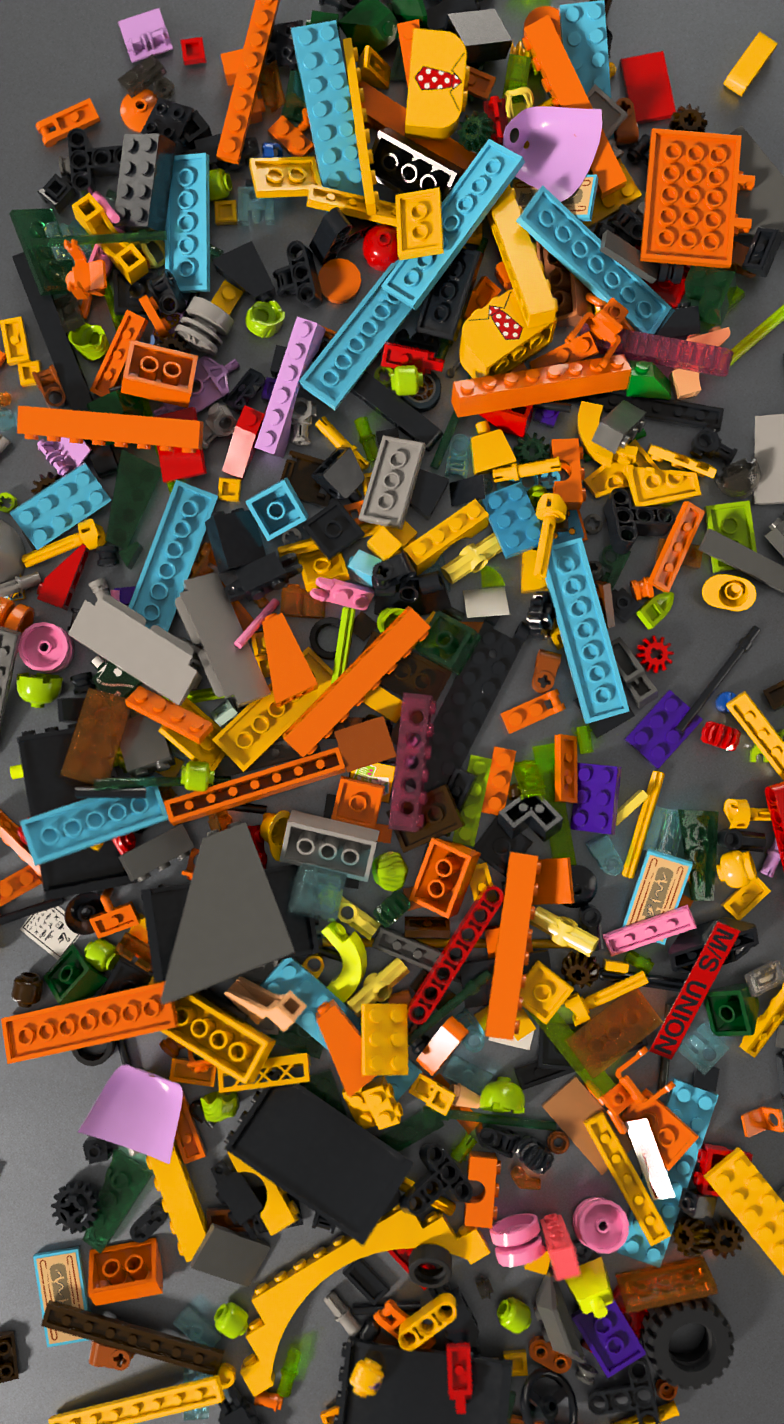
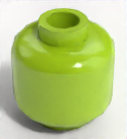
(219, 184)
(406, 380)
(197, 776)
(101, 955)
(514, 1315)
(231, 1320)

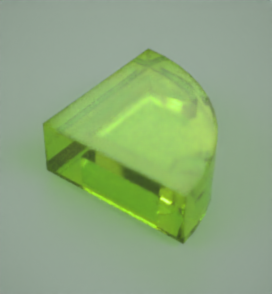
(491, 578)

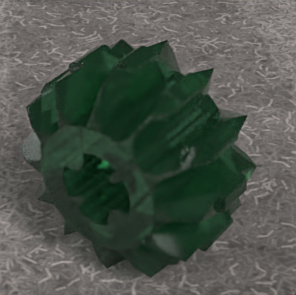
(476, 131)
(523, 447)
(392, 908)

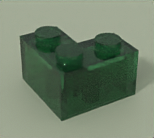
(713, 289)

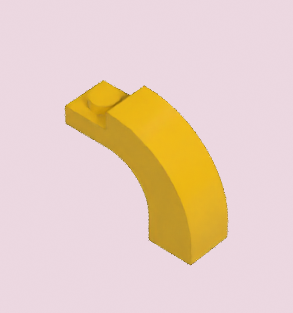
(588, 421)

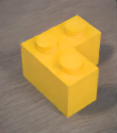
(391, 541)

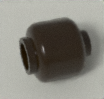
(27, 989)

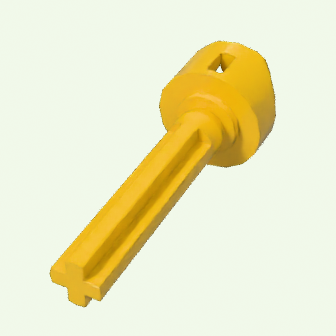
(550, 516)
(87, 535)
(741, 814)
(581, 1006)

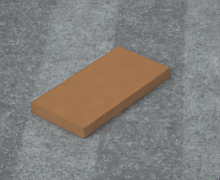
(570, 1108)

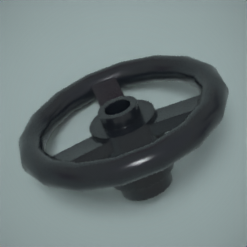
(545, 1408)

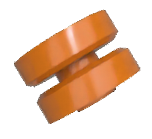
(15, 617)

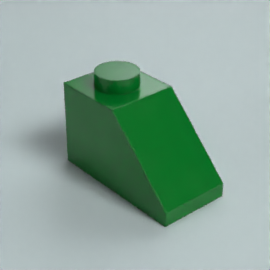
(647, 381)

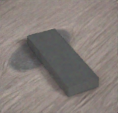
(628, 256)

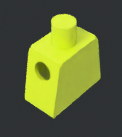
(591, 1288)

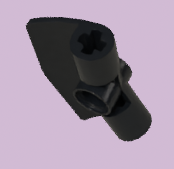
(425, 596)

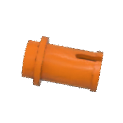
(269, 1400)

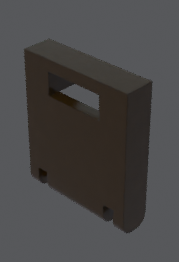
(300, 477)

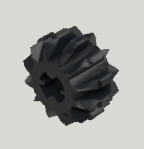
(534, 1154)

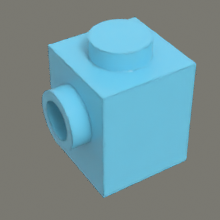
(361, 567)

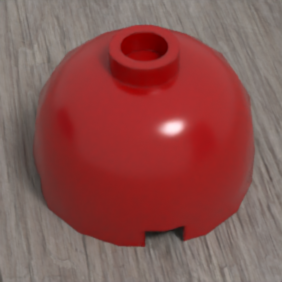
(380, 246)

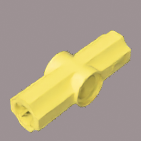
(471, 559)
(360, 921)
(564, 931)
(378, 986)

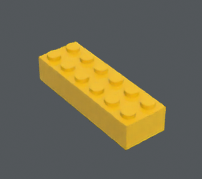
(220, 1037)

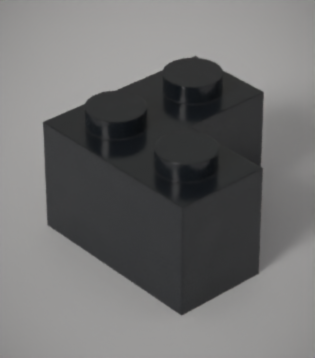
(532, 813)

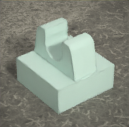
(224, 713)

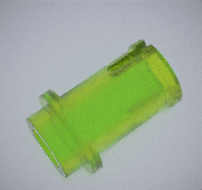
(584, 739)
(639, 961)
(463, 1149)

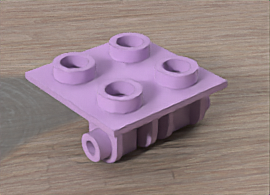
(145, 35)
(64, 455)

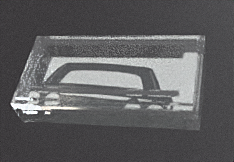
(764, 978)

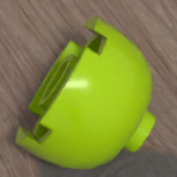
(38, 688)
(502, 1096)

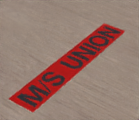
(694, 990)

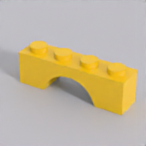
(123, 255)
(462, 524)
(278, 1211)

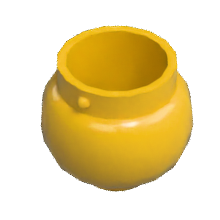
(736, 868)

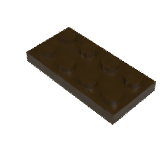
(414, 675)

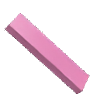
(649, 930)

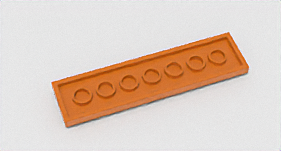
(87, 1023)

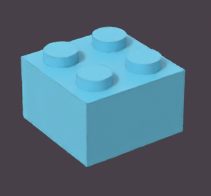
(277, 509)

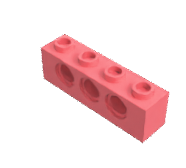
(559, 1246)

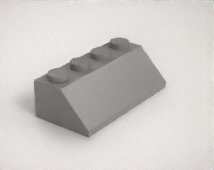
(329, 845)

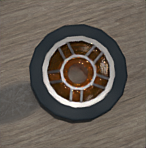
(429, 398)

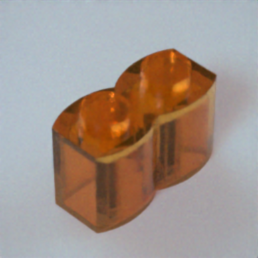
(300, 604)

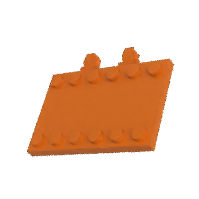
(693, 198)

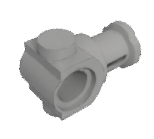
(302, 421)
(215, 427)

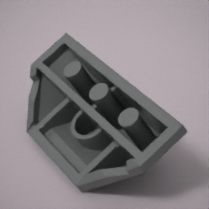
(556, 1319)

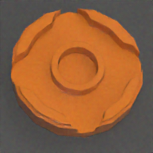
(339, 280)

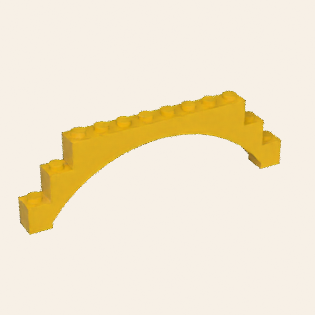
(283, 1295)

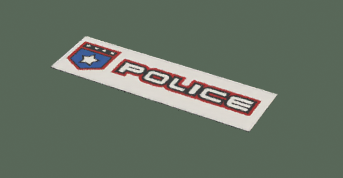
(650, 1159)

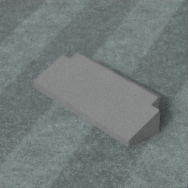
(214, 624)
(142, 652)

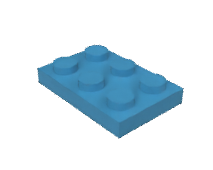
(513, 519)

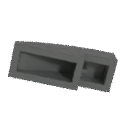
(633, 675)

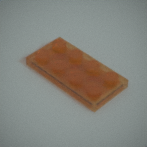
(96, 737)
(613, 1032)
(666, 1284)

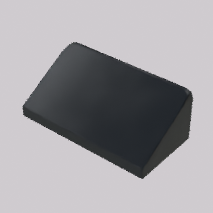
(762, 251)

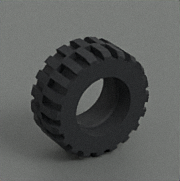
(704, 1361)

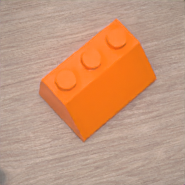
(159, 373)
(444, 877)
(125, 1272)

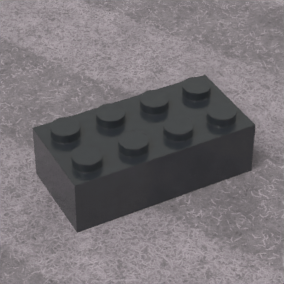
(411, 167)
(144, 182)

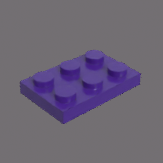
(656, 732)
(596, 798)
(609, 1338)

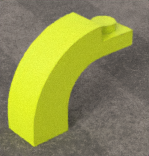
(353, 960)

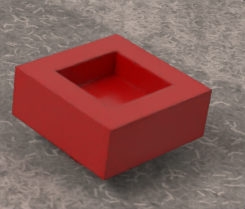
(193, 51)

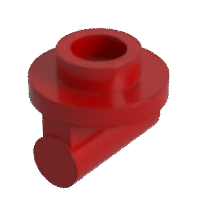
(125, 843)

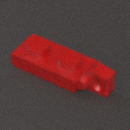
(402, 355)
(459, 1374)

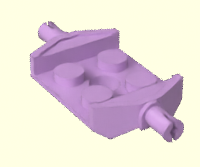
(213, 385)

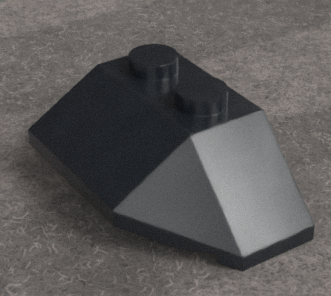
(690, 944)

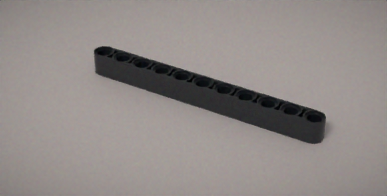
(64, 360)

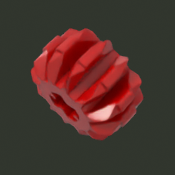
(663, 655)
(720, 736)

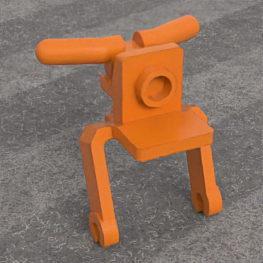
(85, 277)
(604, 324)
(626, 1092)

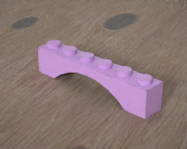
(301, 350)

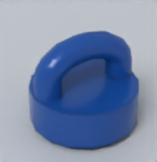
(268, 152)
(722, 699)

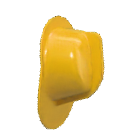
(729, 592)
(273, 831)

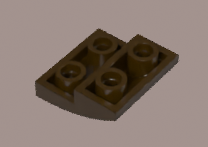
(8, 1357)

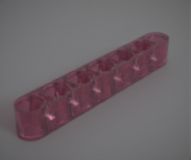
(669, 352)

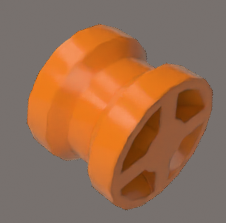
(641, 589)

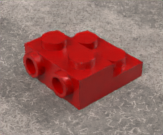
(709, 1157)

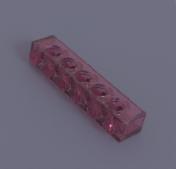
(410, 705)

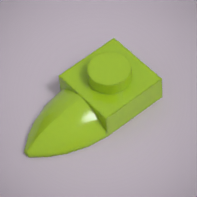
(655, 609)

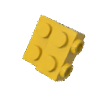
(374, 1105)

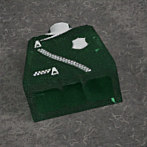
(113, 679)

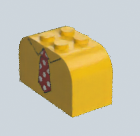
(436, 85)
(498, 338)

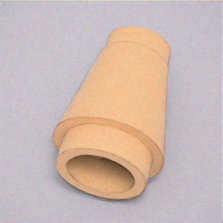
(464, 1096)

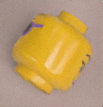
(366, 1377)

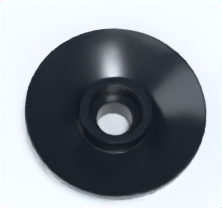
(588, 886)
(78, 921)

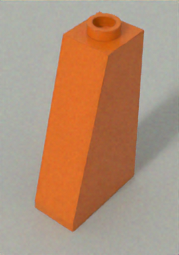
(287, 665)
(343, 1044)

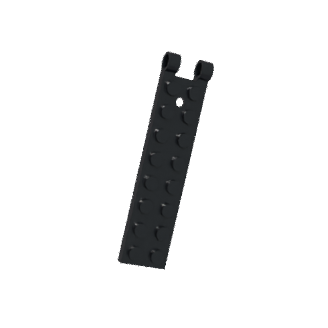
(470, 702)

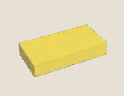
(630, 805)

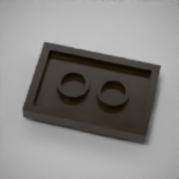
(440, 818)

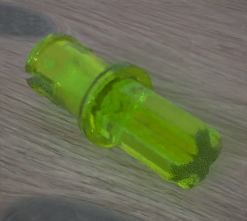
(366, 438)
(289, 1372)

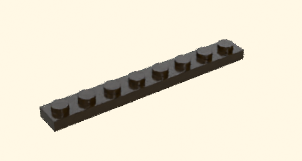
(132, 1338)

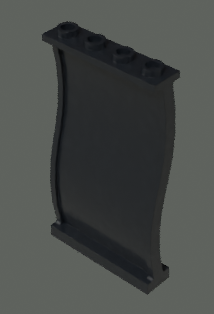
(47, 790)
(166, 905)
(319, 1157)
(417, 1388)

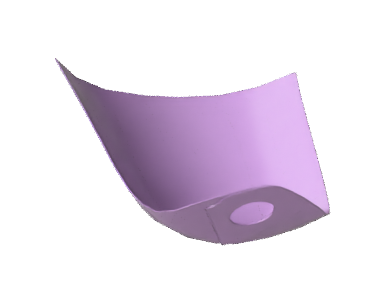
(554, 153)
(137, 1112)

